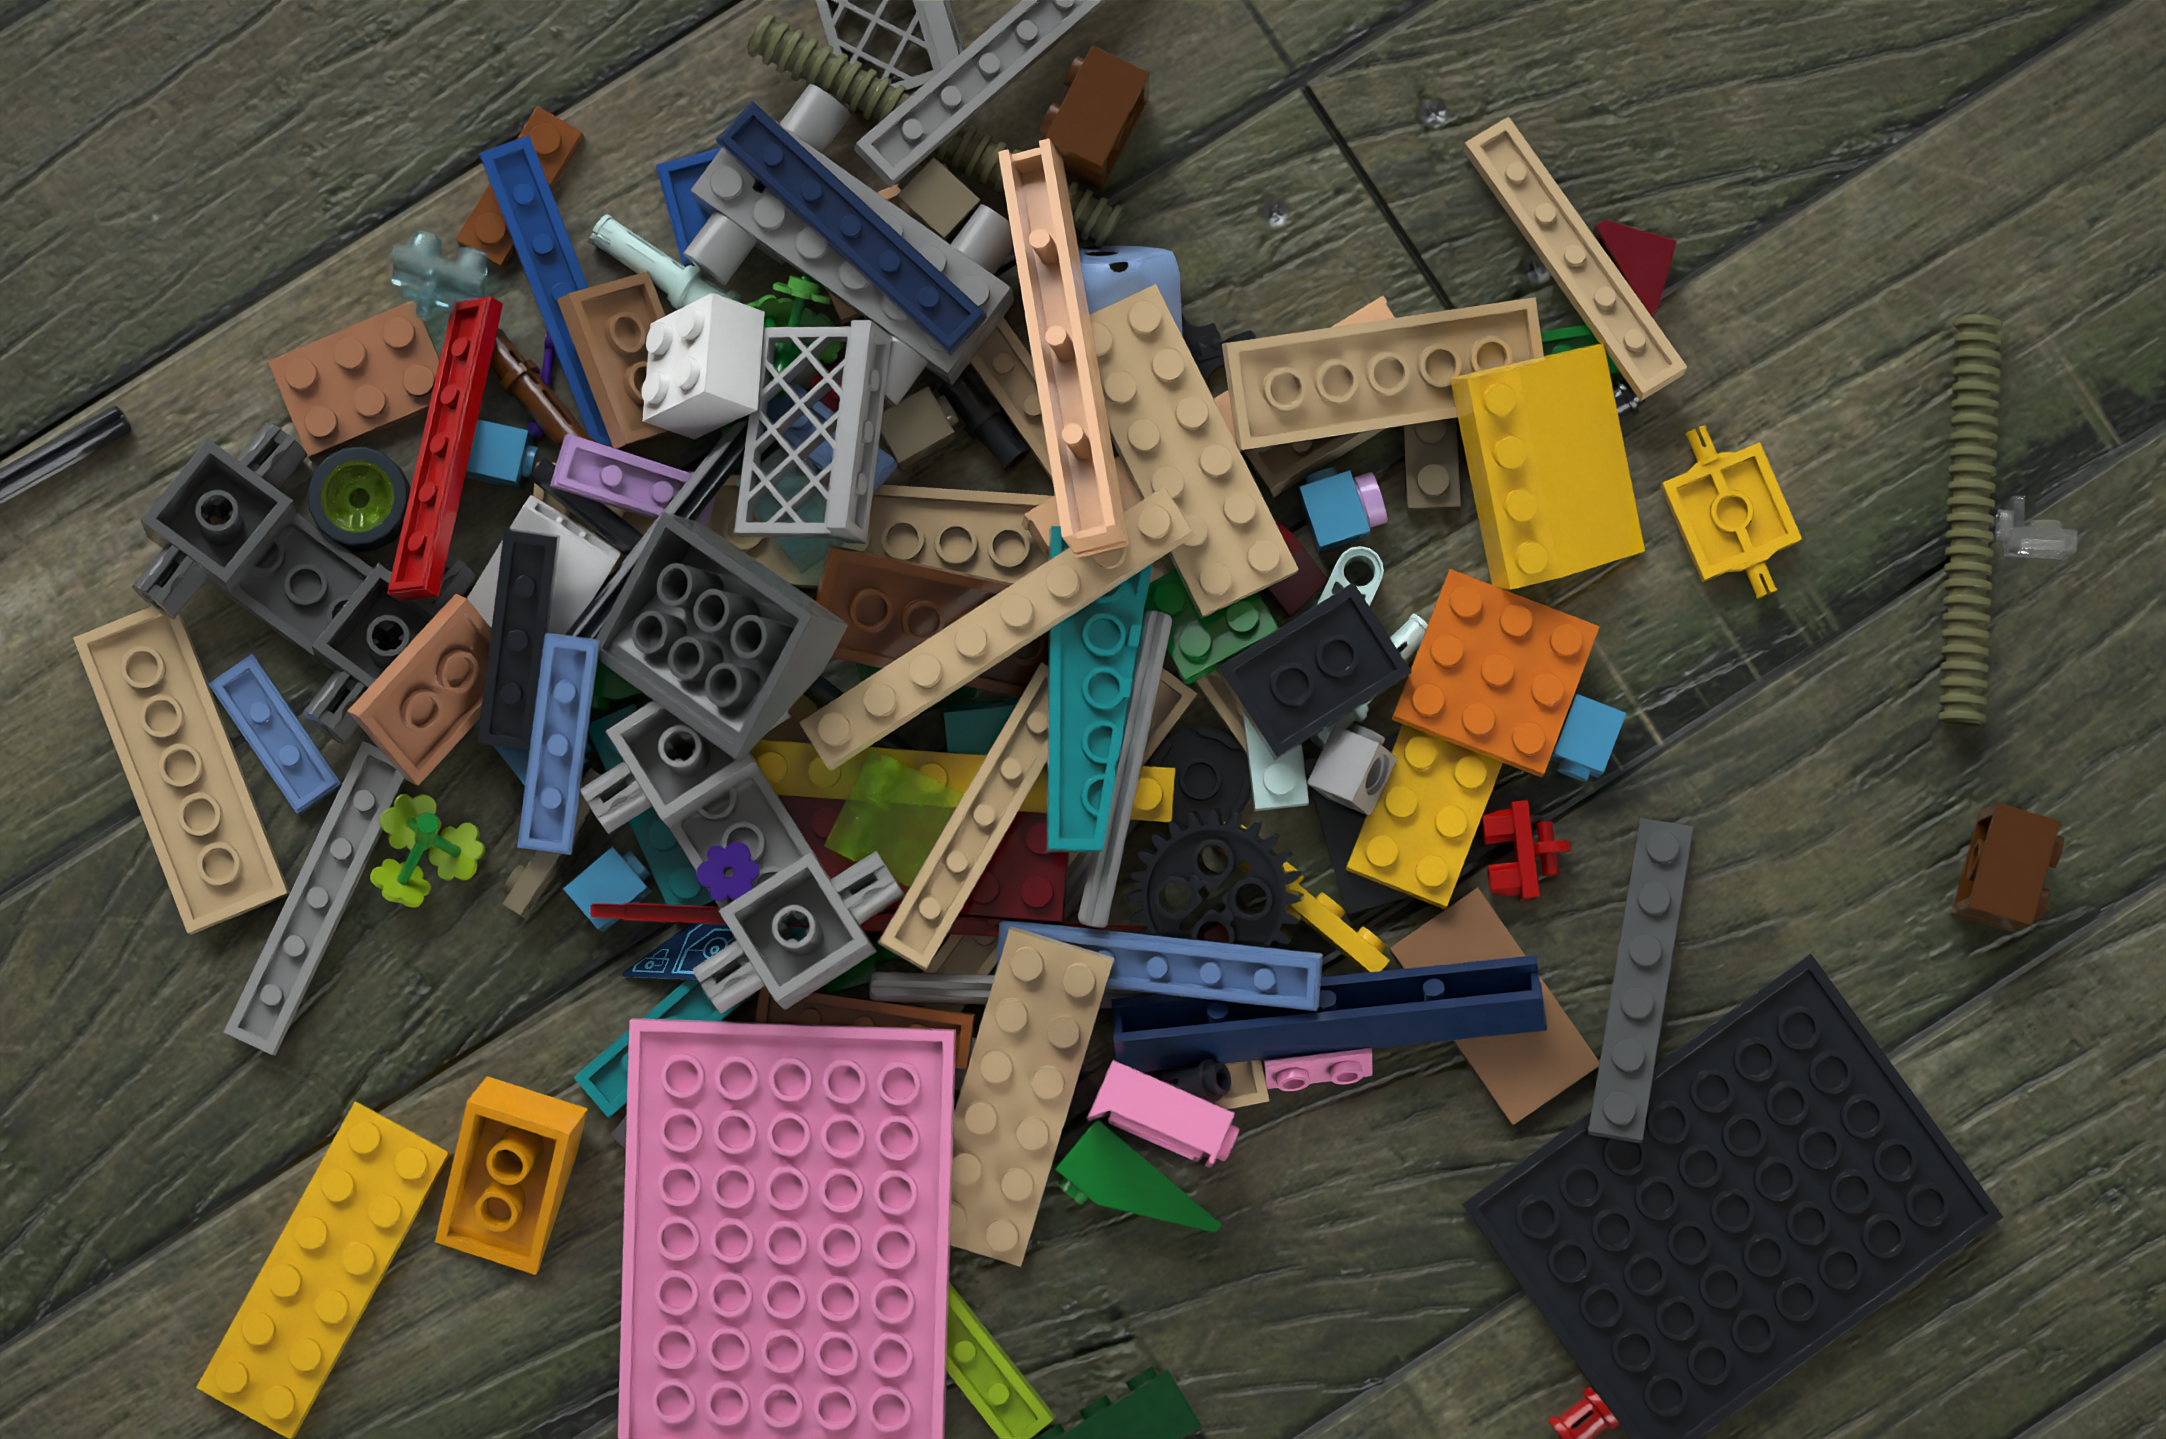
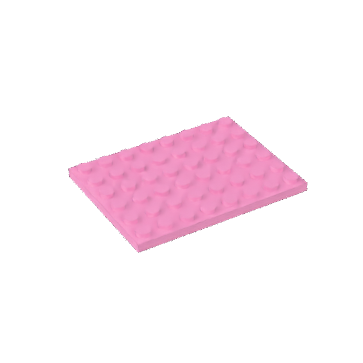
(786, 1231)

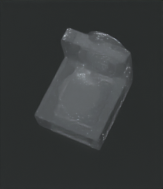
(2041, 540)

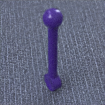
(546, 374)

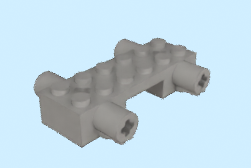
(749, 218)
(728, 801)

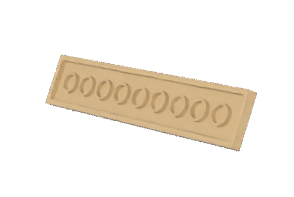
(923, 525)

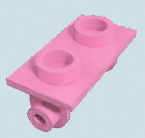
(1300, 1071)

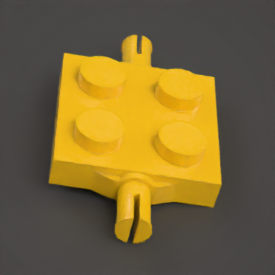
(1731, 512)

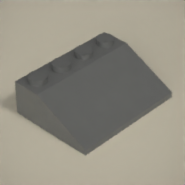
(715, 635)

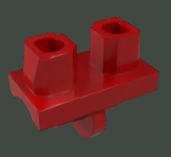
(1514, 827)

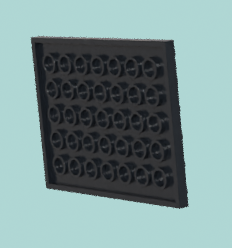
(1754, 1223)

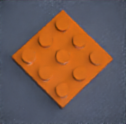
(1495, 673)

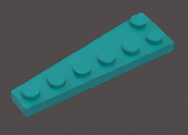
(1087, 706)

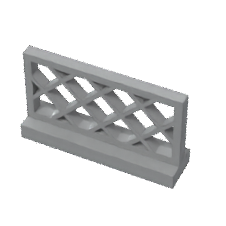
(937, 25)
(855, 441)

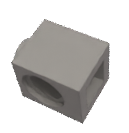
(1353, 768)

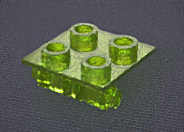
(894, 814)

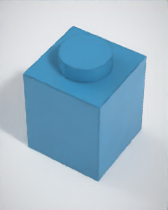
(501, 455)
(1333, 510)
(1587, 738)
(609, 881)

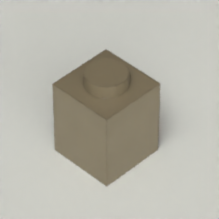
(937, 199)
(918, 427)

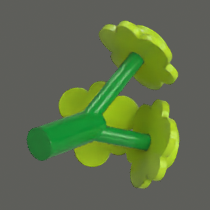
(416, 827)

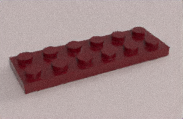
(1017, 883)

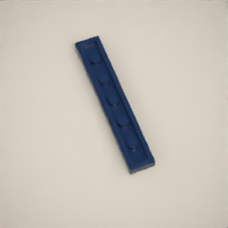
(851, 228)

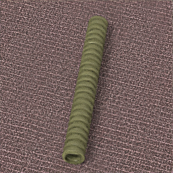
(878, 99)
(1970, 520)

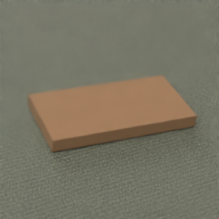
(1517, 1068)

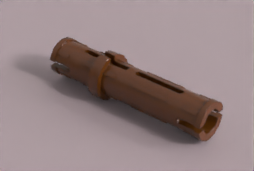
(523, 381)

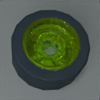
(335, 487)

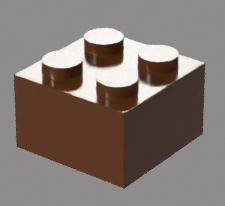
(1096, 115)
(2007, 868)

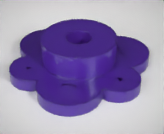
(713, 872)

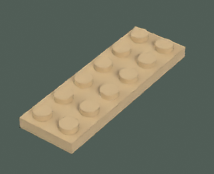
(1369, 371)
(1179, 441)
(181, 768)
(1020, 1089)

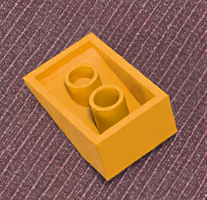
(509, 1173)

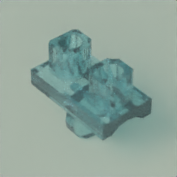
(435, 280)

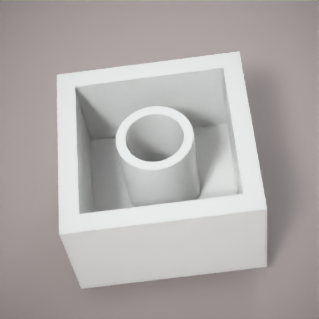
(703, 366)

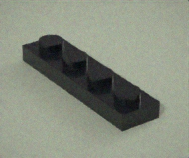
(517, 637)

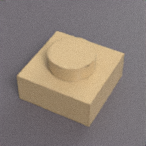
(1247, 1085)

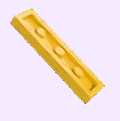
(1325, 917)

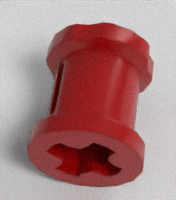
(1589, 1405)

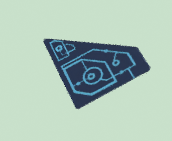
(683, 952)

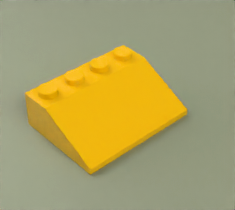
(1547, 466)

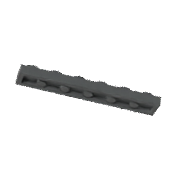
(1640, 981)

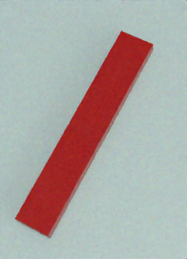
(445, 450)

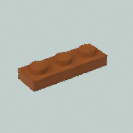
(554, 145)

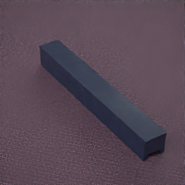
(1351, 1015)

